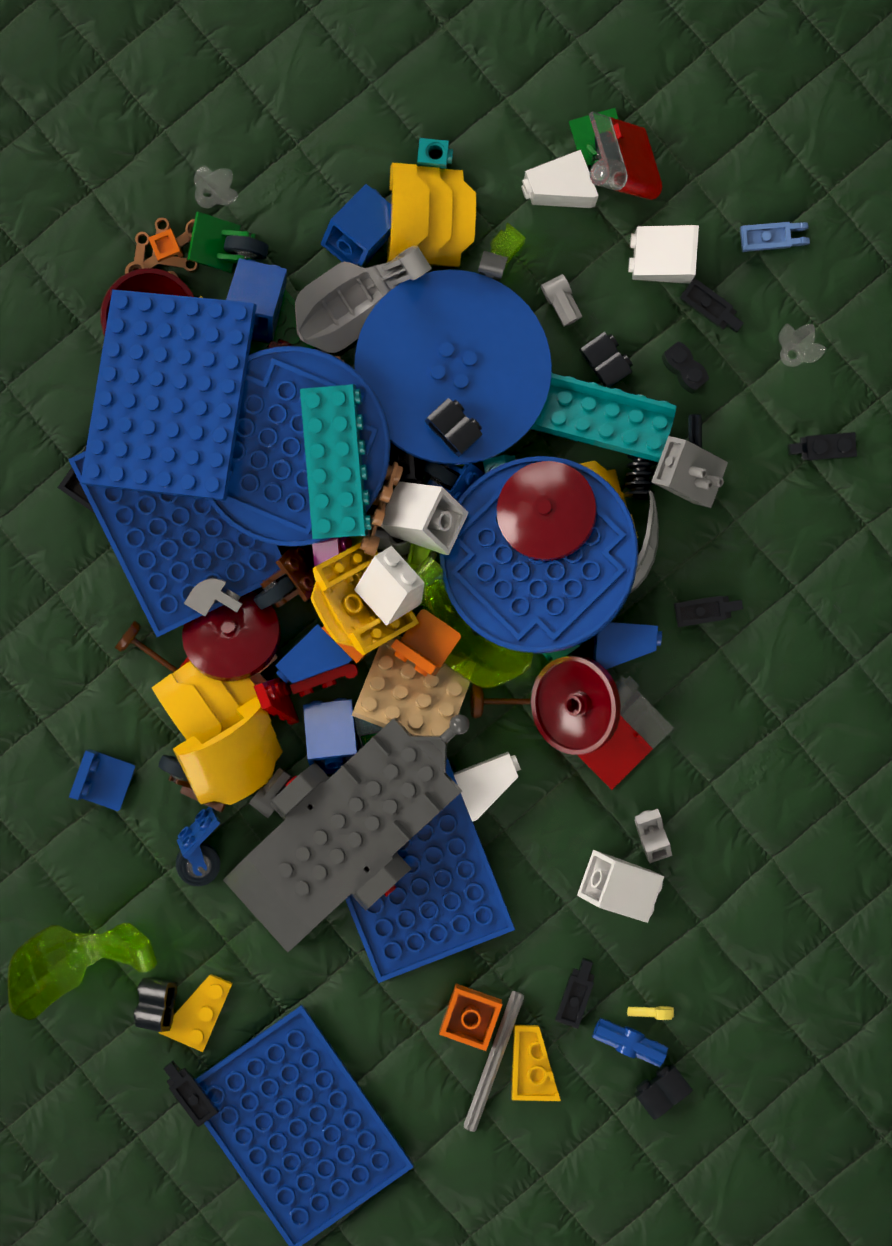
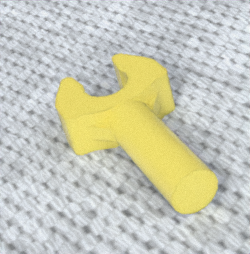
(658, 1013)

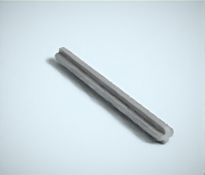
(493, 1061)

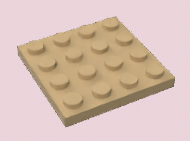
(416, 700)

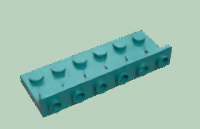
(606, 417)
(335, 461)

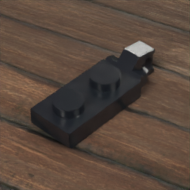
(711, 306)
(825, 447)
(705, 610)
(576, 995)
(190, 1094)

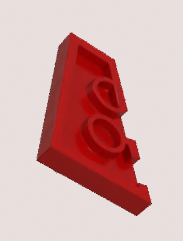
(276, 700)

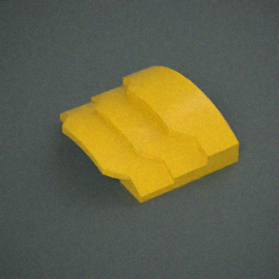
(431, 211)
(344, 611)
(200, 703)
(234, 760)

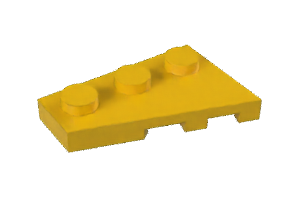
(199, 1014)
(530, 1067)

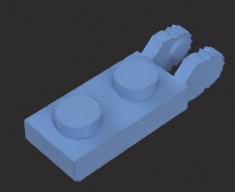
(771, 236)

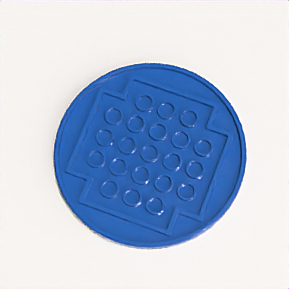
(461, 342)
(268, 466)
(531, 601)

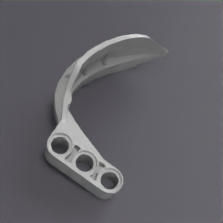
(339, 301)
(650, 545)

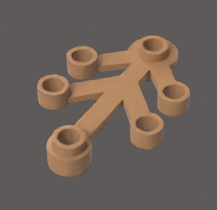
(151, 262)
(371, 542)

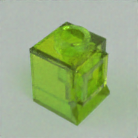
(507, 242)

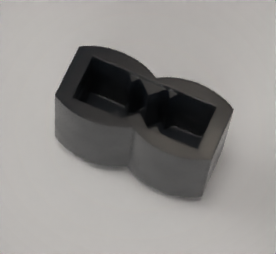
(606, 360)
(680, 362)
(454, 427)
(155, 1004)
(662, 1091)

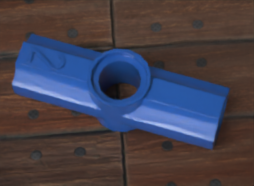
(630, 1042)

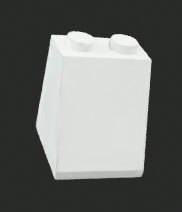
(561, 183)
(664, 253)
(424, 516)
(390, 586)
(486, 782)
(620, 886)

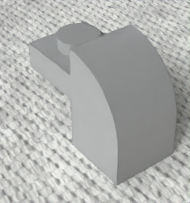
(209, 590)
(653, 835)

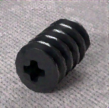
(639, 477)

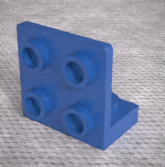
(102, 780)

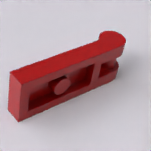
(326, 679)

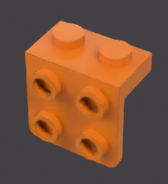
(427, 643)

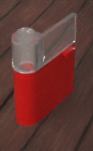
(626, 158)
(637, 734)

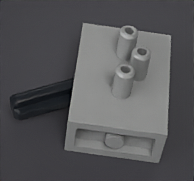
(688, 468)

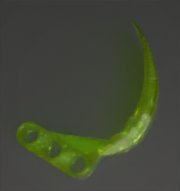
(473, 656)
(57, 960)

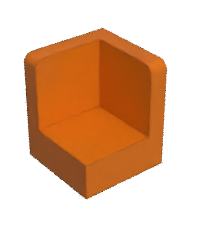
(165, 245)

